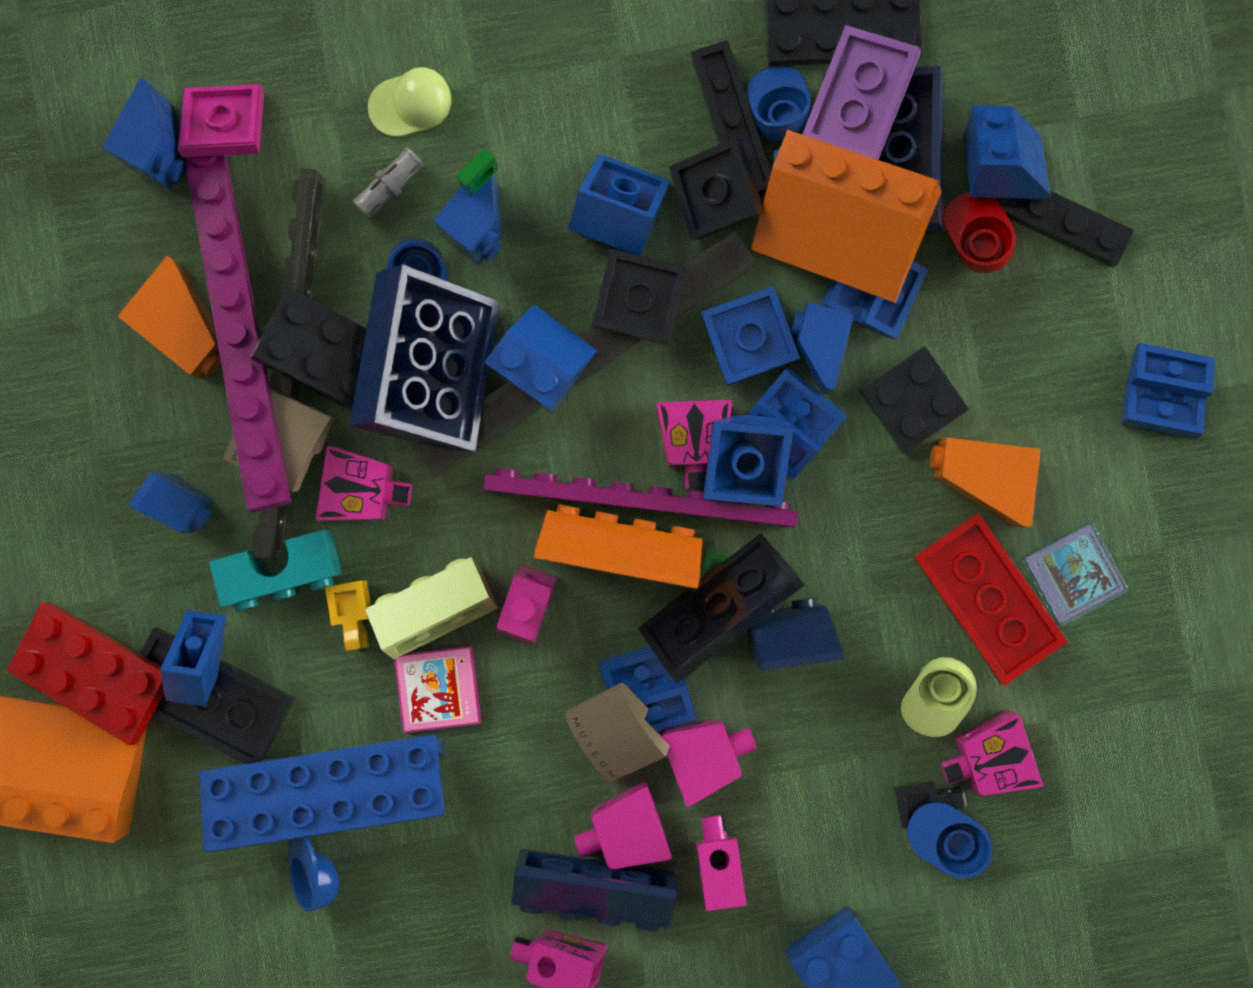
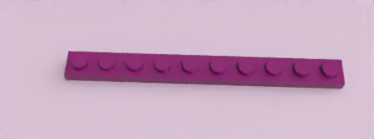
(237, 333)

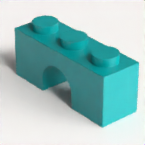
(242, 579)

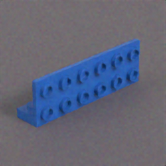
(321, 793)

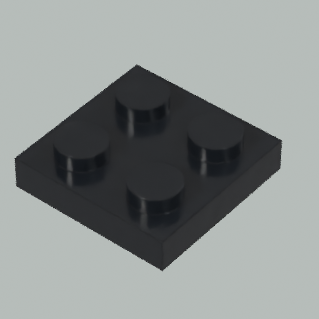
(716, 189)
(639, 297)
(914, 400)

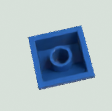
(148, 136)
(1004, 155)
(618, 204)
(473, 222)
(540, 358)
(748, 460)

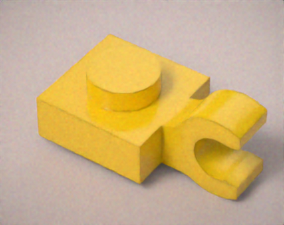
(347, 608)

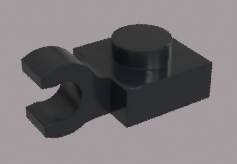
(913, 796)

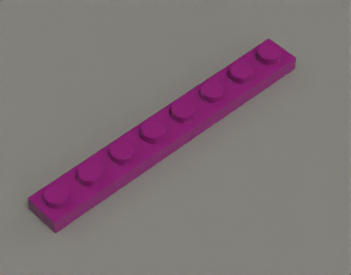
(624, 496)

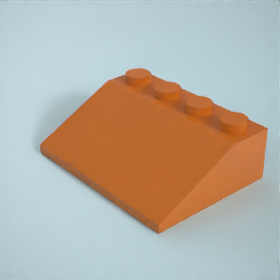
(844, 215)
(620, 547)
(64, 773)

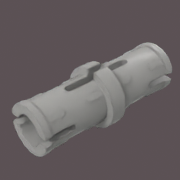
(388, 183)

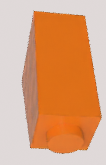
(175, 319)
(990, 475)

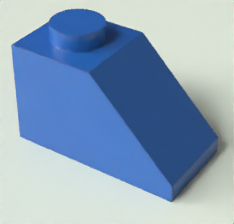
(822, 342)
(172, 502)
(194, 658)

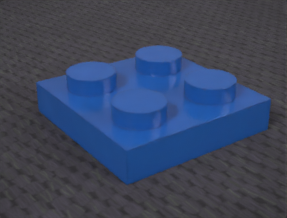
(749, 335)

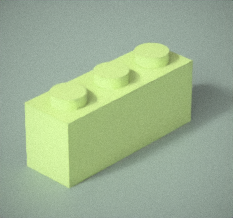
(431, 607)

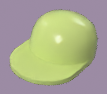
(410, 102)
(939, 697)

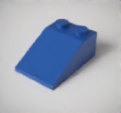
(840, 956)

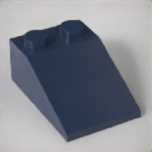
(794, 637)

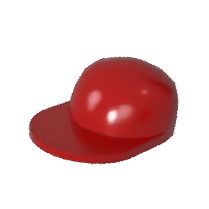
(980, 233)

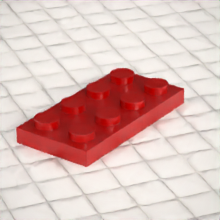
(990, 599)
(88, 673)

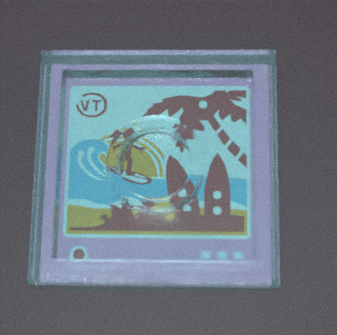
(1075, 574)

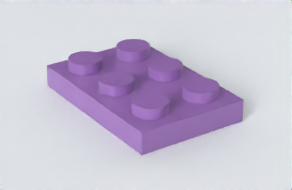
(862, 92)

